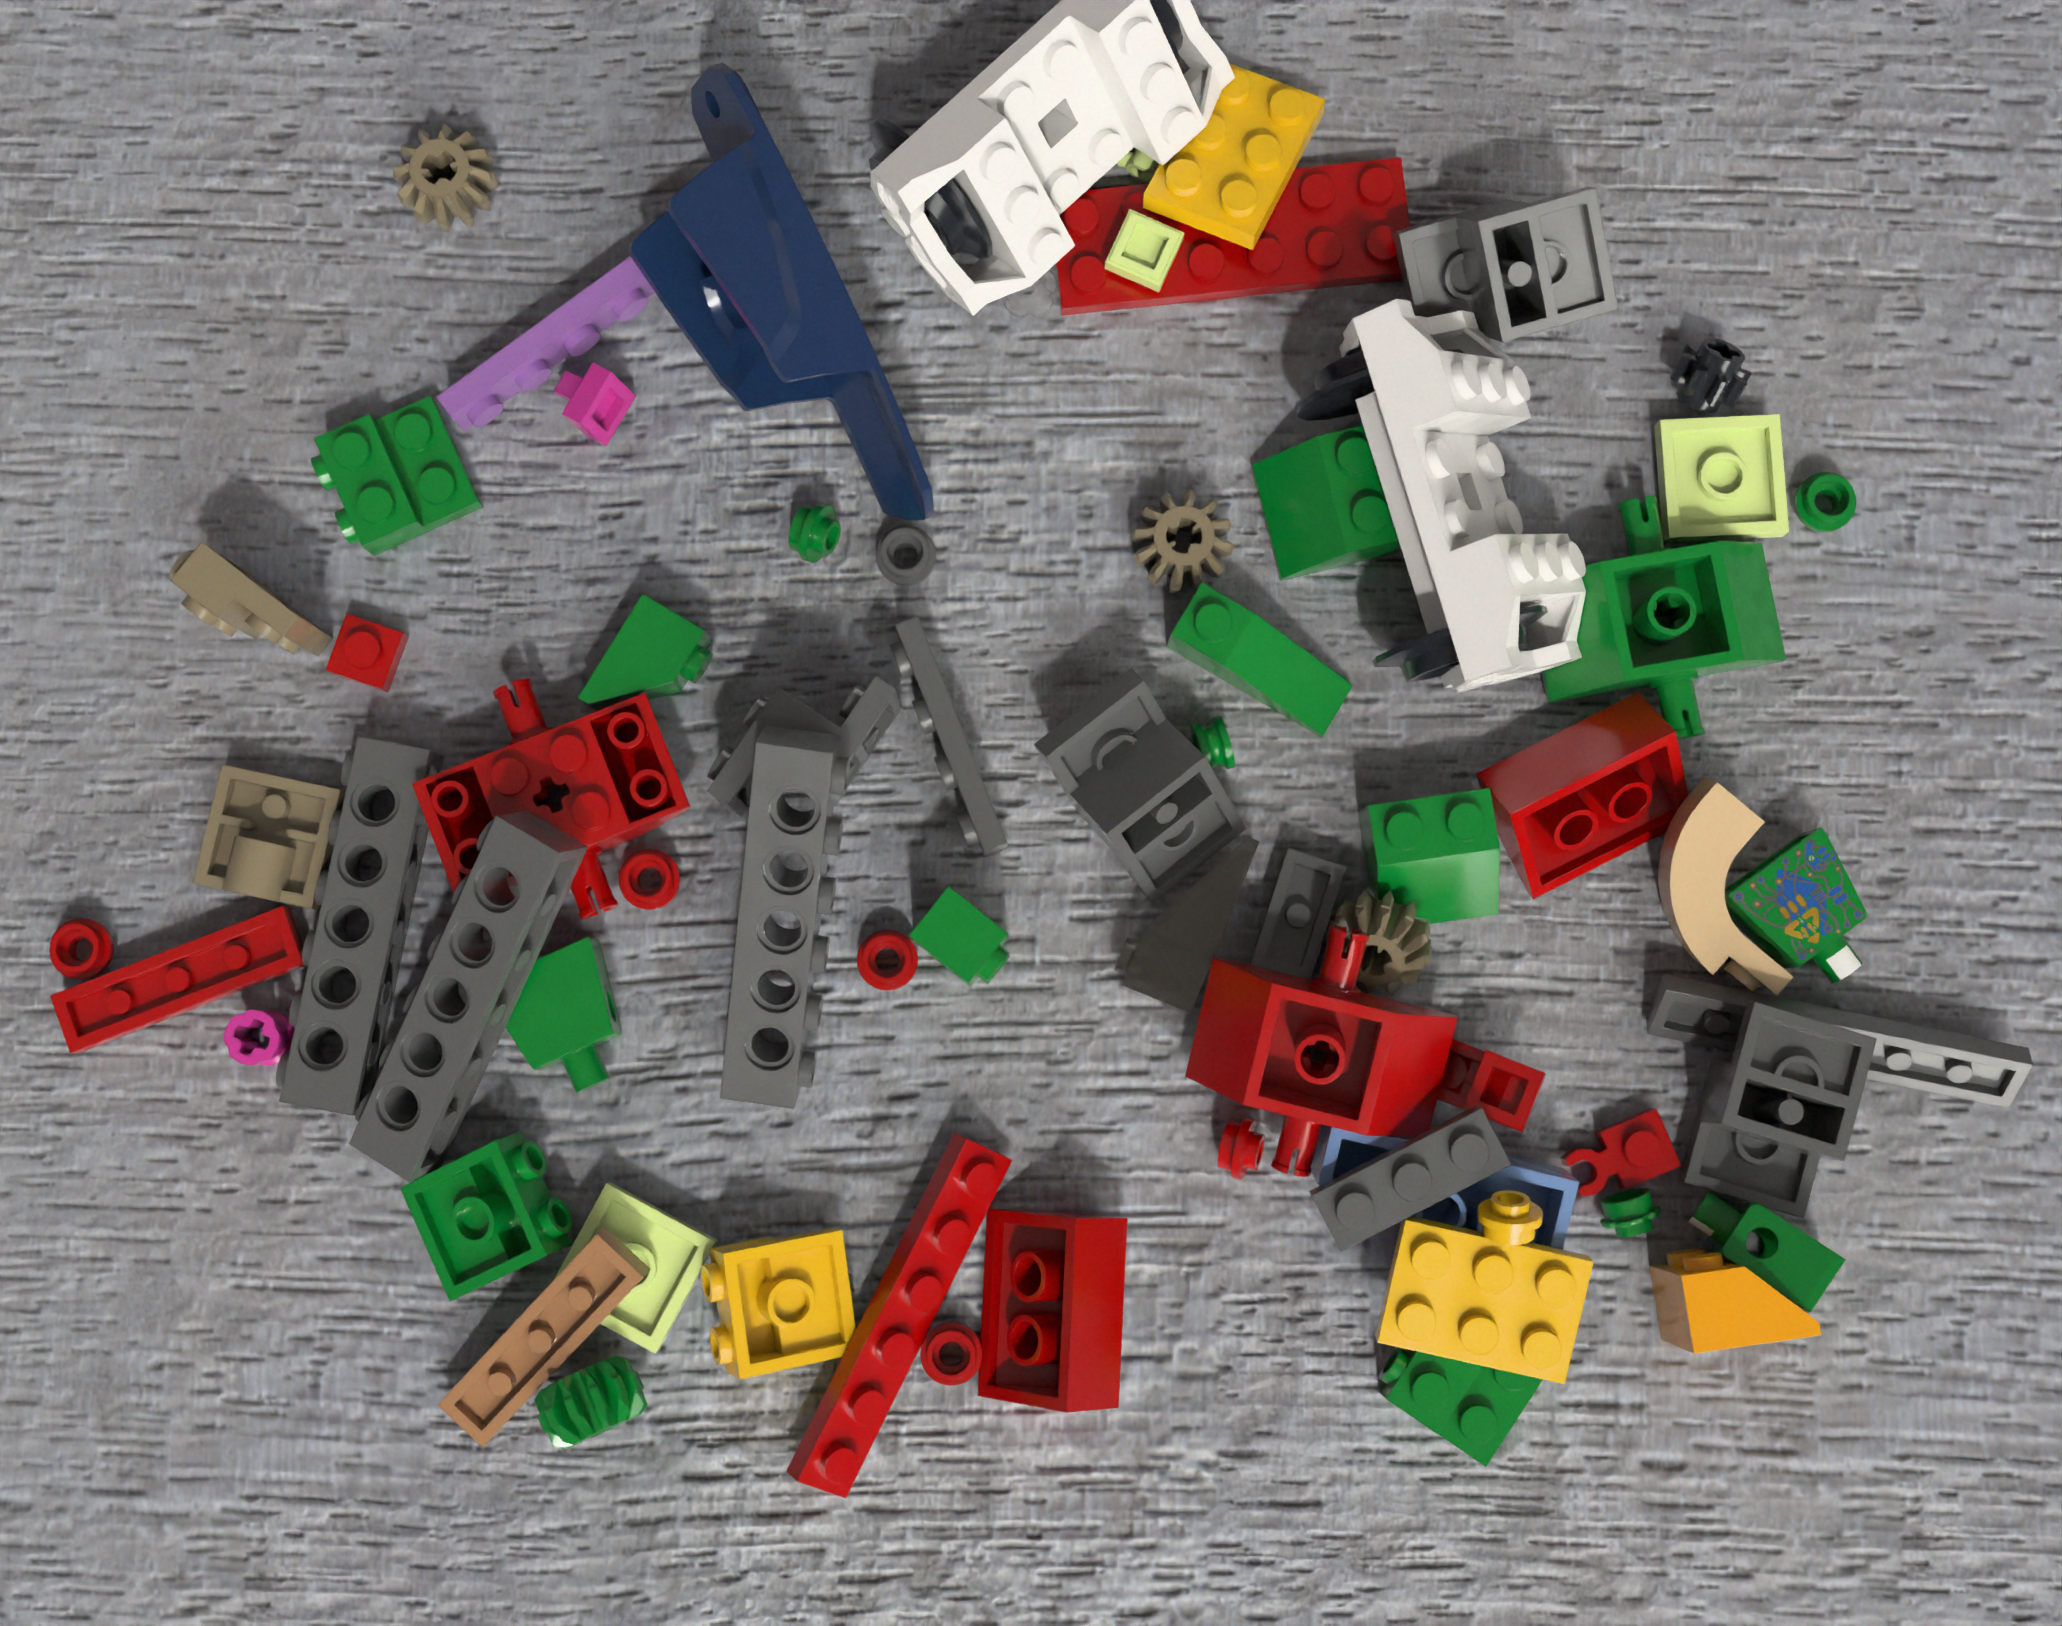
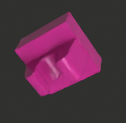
(595, 402)

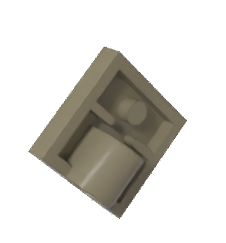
(267, 836)

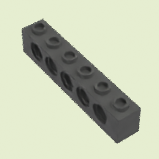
(544, 866)
(377, 956)
(752, 1065)

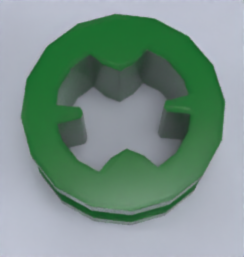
(1214, 743)

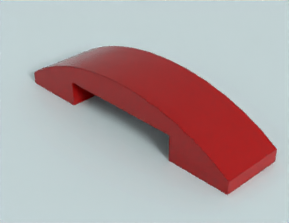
(1485, 1079)

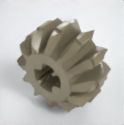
(441, 197)
(1164, 527)
(1396, 944)

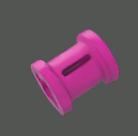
(246, 1049)

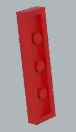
(179, 980)

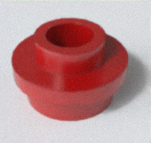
(631, 873)
(64, 945)
(873, 946)
(1240, 1147)
(951, 1373)

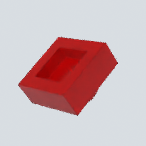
(367, 653)

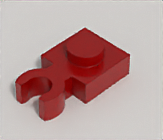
(1630, 1151)

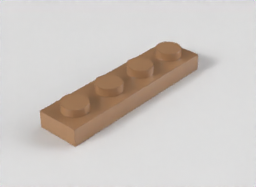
(544, 1336)

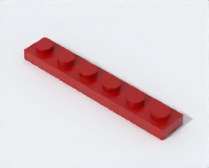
(898, 1316)

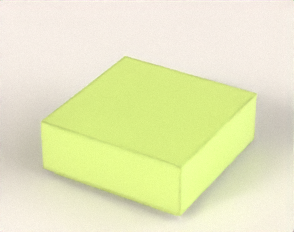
(1144, 250)

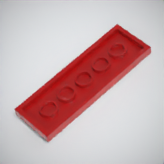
(1322, 234)

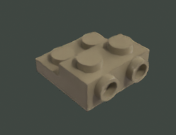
(235, 600)

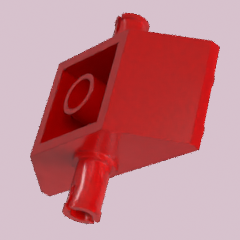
(608, 761)
(1255, 1051)

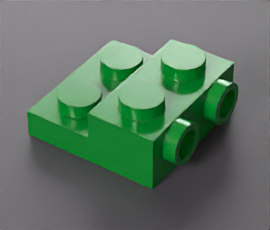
(395, 476)
(488, 1214)
(1457, 1399)

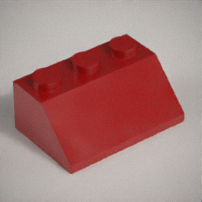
(1587, 793)
(1053, 1309)

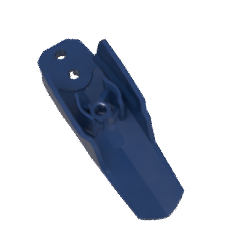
(764, 297)

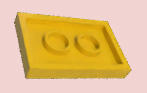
(1240, 161)
(1483, 1299)

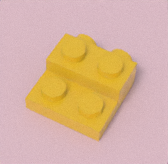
(779, 1302)

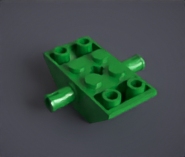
(1716, 608)

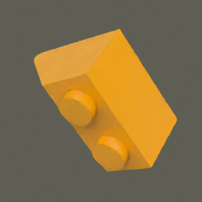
(1721, 1305)

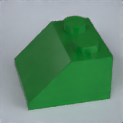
(1324, 504)
(1435, 854)

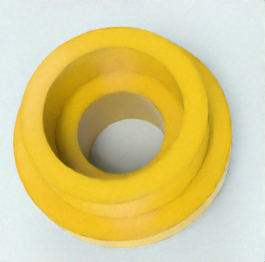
(1509, 1218)

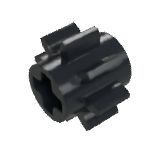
(1710, 375)

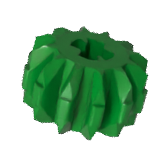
(590, 1402)

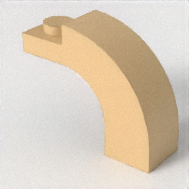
(1692, 878)

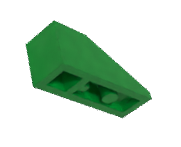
(1258, 660)

